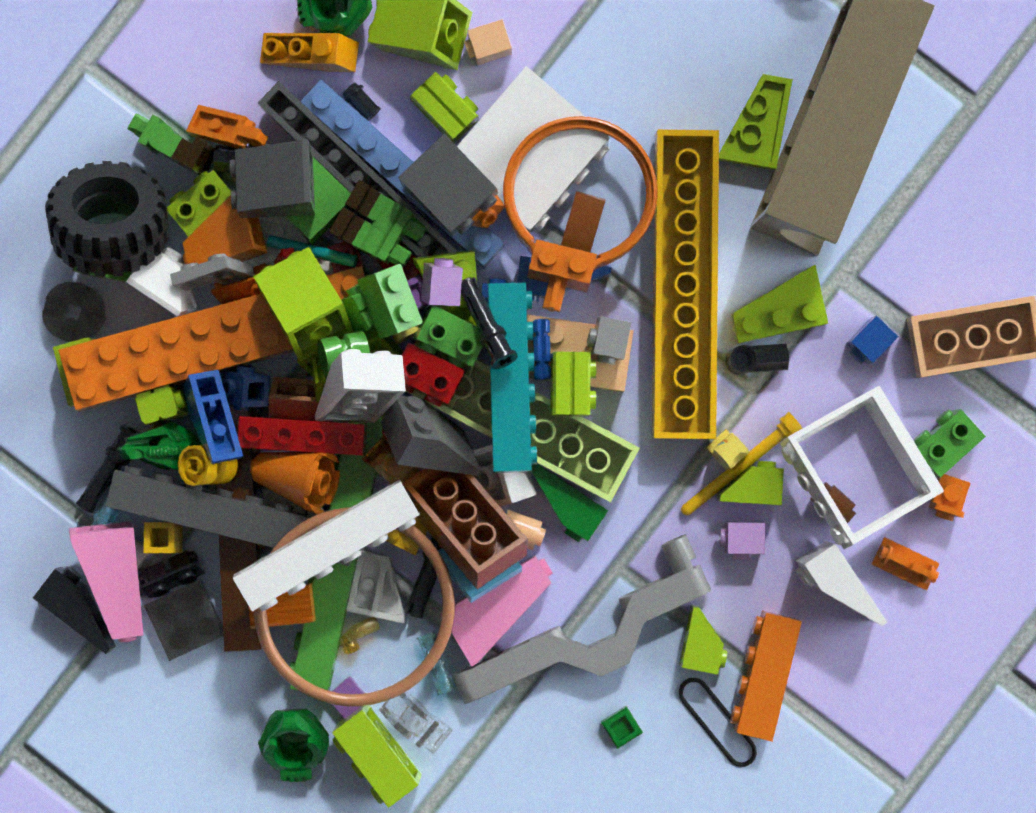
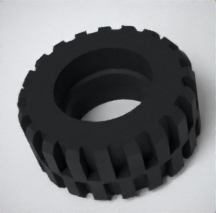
(112, 246)

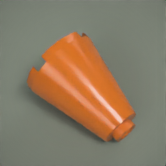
(300, 477)

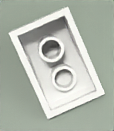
(361, 386)
(831, 574)

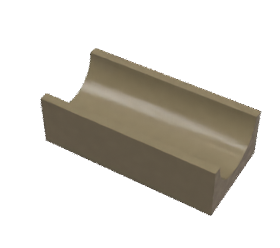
(841, 121)

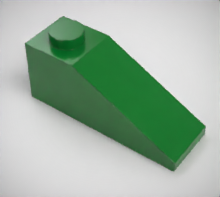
(572, 507)

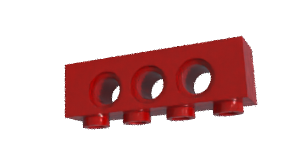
(302, 435)

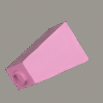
(111, 570)
(488, 618)

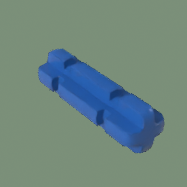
(542, 349)

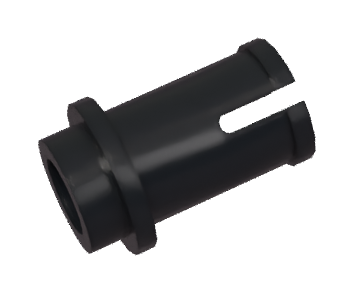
(361, 101)

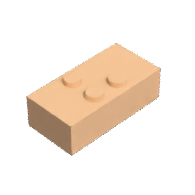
(973, 336)
(572, 337)

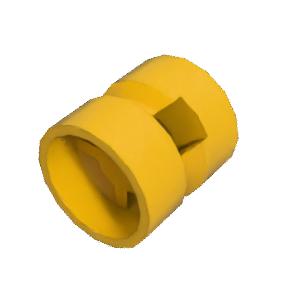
(197, 469)

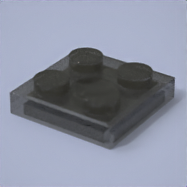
(185, 619)

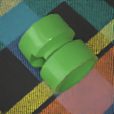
(332, 346)

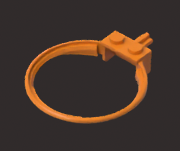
(562, 265)

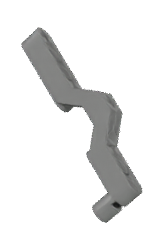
(603, 655)

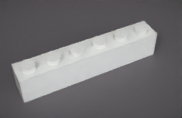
(326, 545)

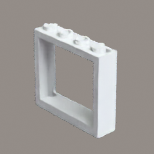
(900, 444)

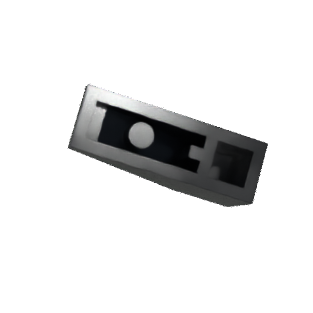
(72, 603)

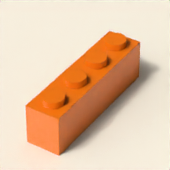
(766, 675)

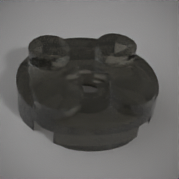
(57, 306)

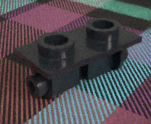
(158, 581)

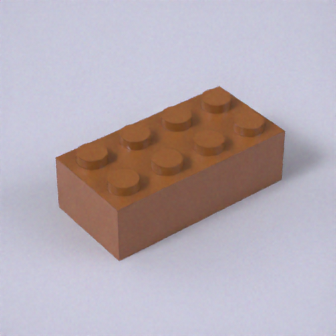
(466, 523)

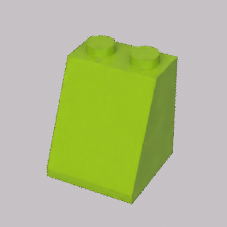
(421, 30)
(303, 302)

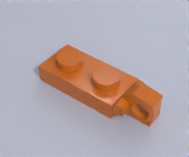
(225, 128)

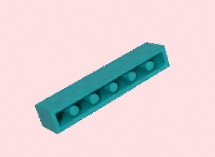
(510, 384)

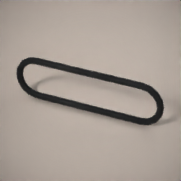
(708, 731)

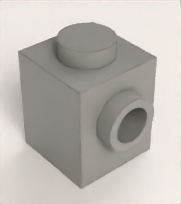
(609, 339)

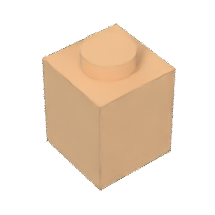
(488, 42)

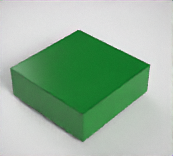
(621, 727)

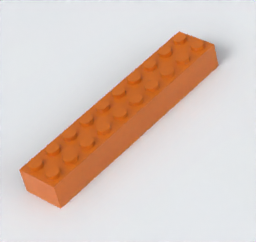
(177, 347)

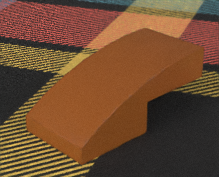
(583, 221)

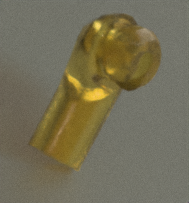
(356, 632)

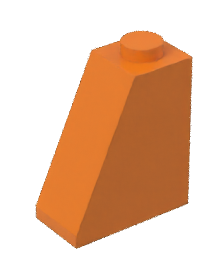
(225, 234)

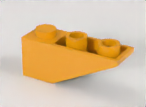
(310, 51)

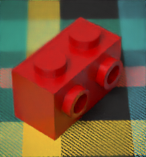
(430, 375)

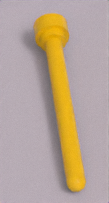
(787, 426)

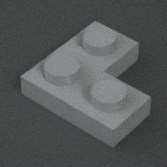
(217, 269)

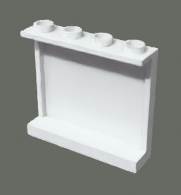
(550, 165)

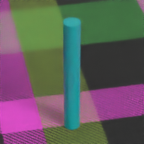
(319, 252)

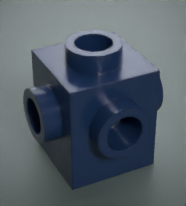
(246, 388)

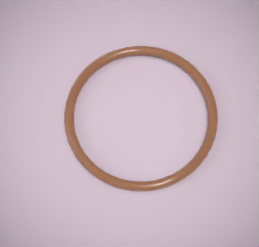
(400, 687)

